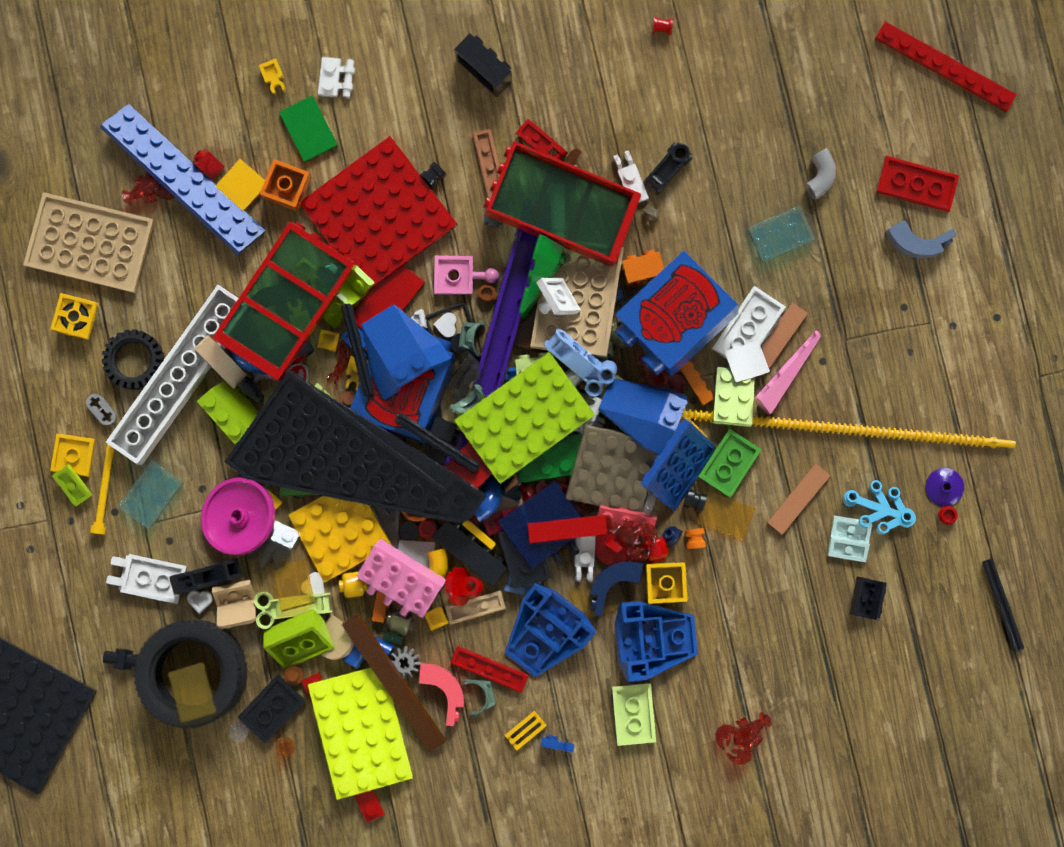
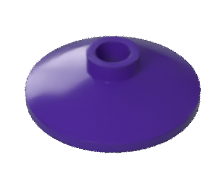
(936, 491)

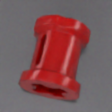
(662, 25)

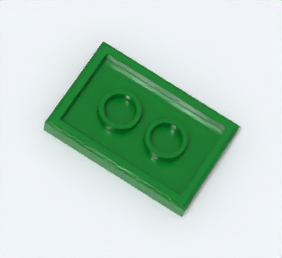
(308, 129)

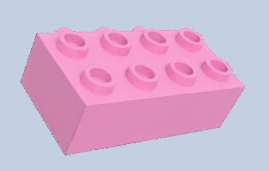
(400, 579)

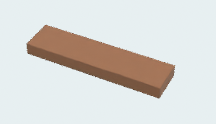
(487, 158)
(782, 333)
(798, 499)

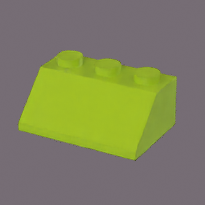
(229, 410)
(298, 639)

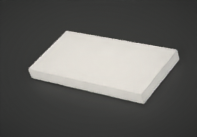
(752, 323)

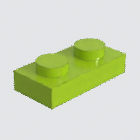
(72, 485)

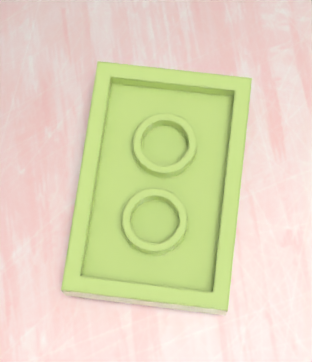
(733, 399)
(634, 714)

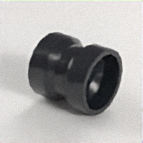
(433, 174)
(695, 500)

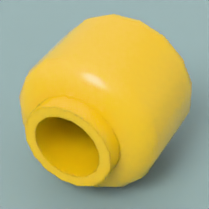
(352, 585)

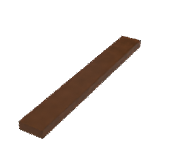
(393, 682)

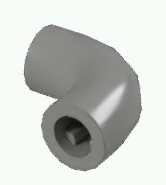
(825, 174)

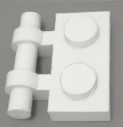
(330, 76)

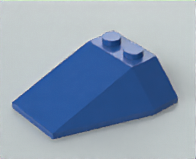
(399, 350)
(644, 412)
(547, 631)
(652, 639)

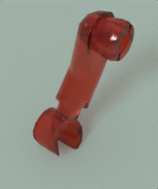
(343, 360)

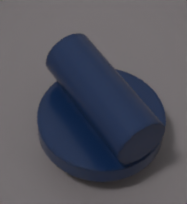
(672, 535)

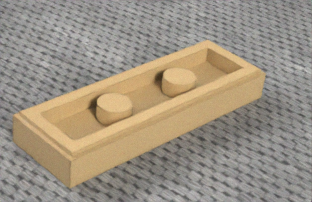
(220, 361)
(476, 607)

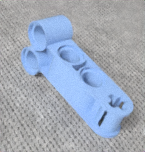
(581, 362)

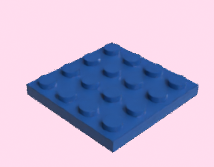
(678, 465)

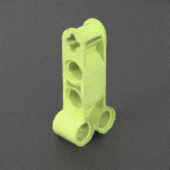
(273, 610)

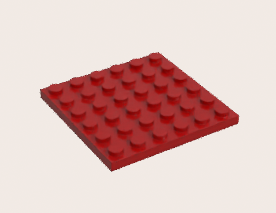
(379, 211)

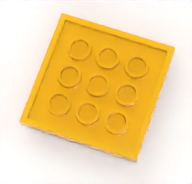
(337, 533)

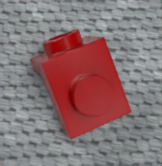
(207, 163)

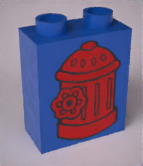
(675, 315)
(417, 400)

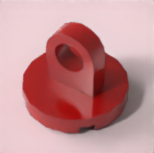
(609, 551)
(459, 586)

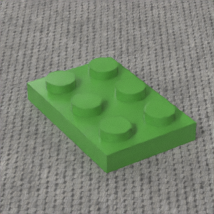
(729, 463)

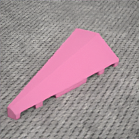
(777, 386)

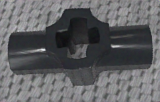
(122, 658)

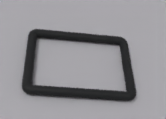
(445, 310)

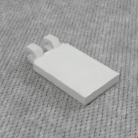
(146, 577)

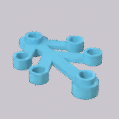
(882, 508)

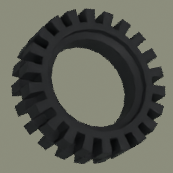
(114, 347)

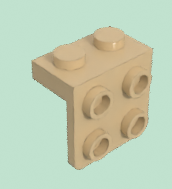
(234, 604)

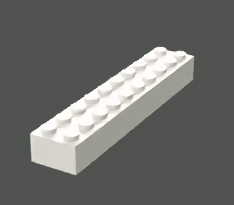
(171, 383)

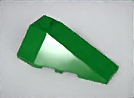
(547, 263)

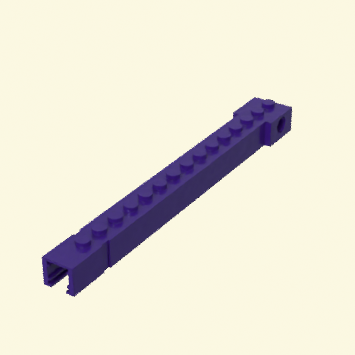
(504, 319)

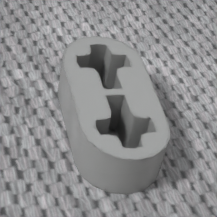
(98, 412)

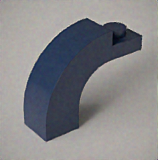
(610, 575)

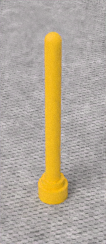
(98, 526)

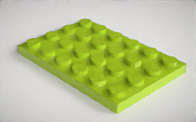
(524, 417)

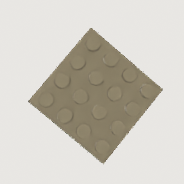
(609, 470)

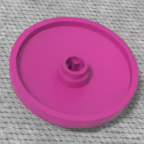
(238, 516)

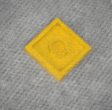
(241, 185)
(73, 451)

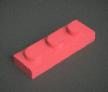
(618, 514)

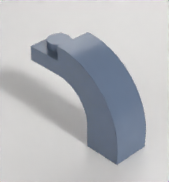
(913, 246)

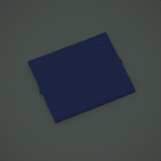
(545, 506)

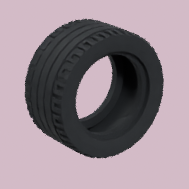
(150, 664)

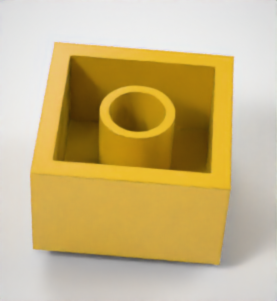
(666, 582)

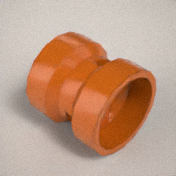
(695, 538)

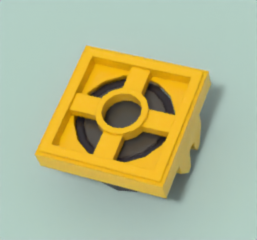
(76, 316)

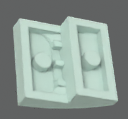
(849, 539)

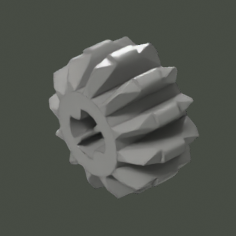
(411, 661)

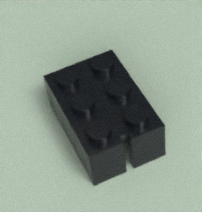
(483, 64)

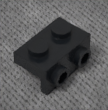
(868, 598)

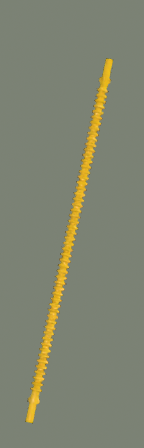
(991, 442)

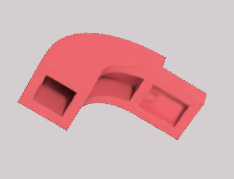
(445, 680)

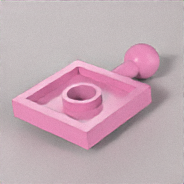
(464, 283)

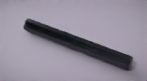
(357, 349)
(437, 442)
(1003, 605)

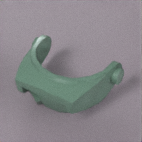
(467, 334)
(468, 400)
(487, 687)

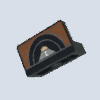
(511, 487)

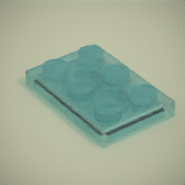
(781, 234)
(150, 494)

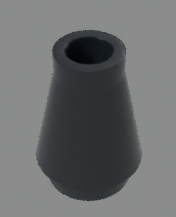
(249, 389)

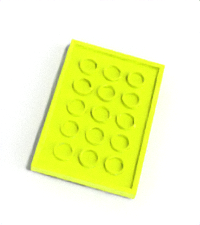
(359, 733)

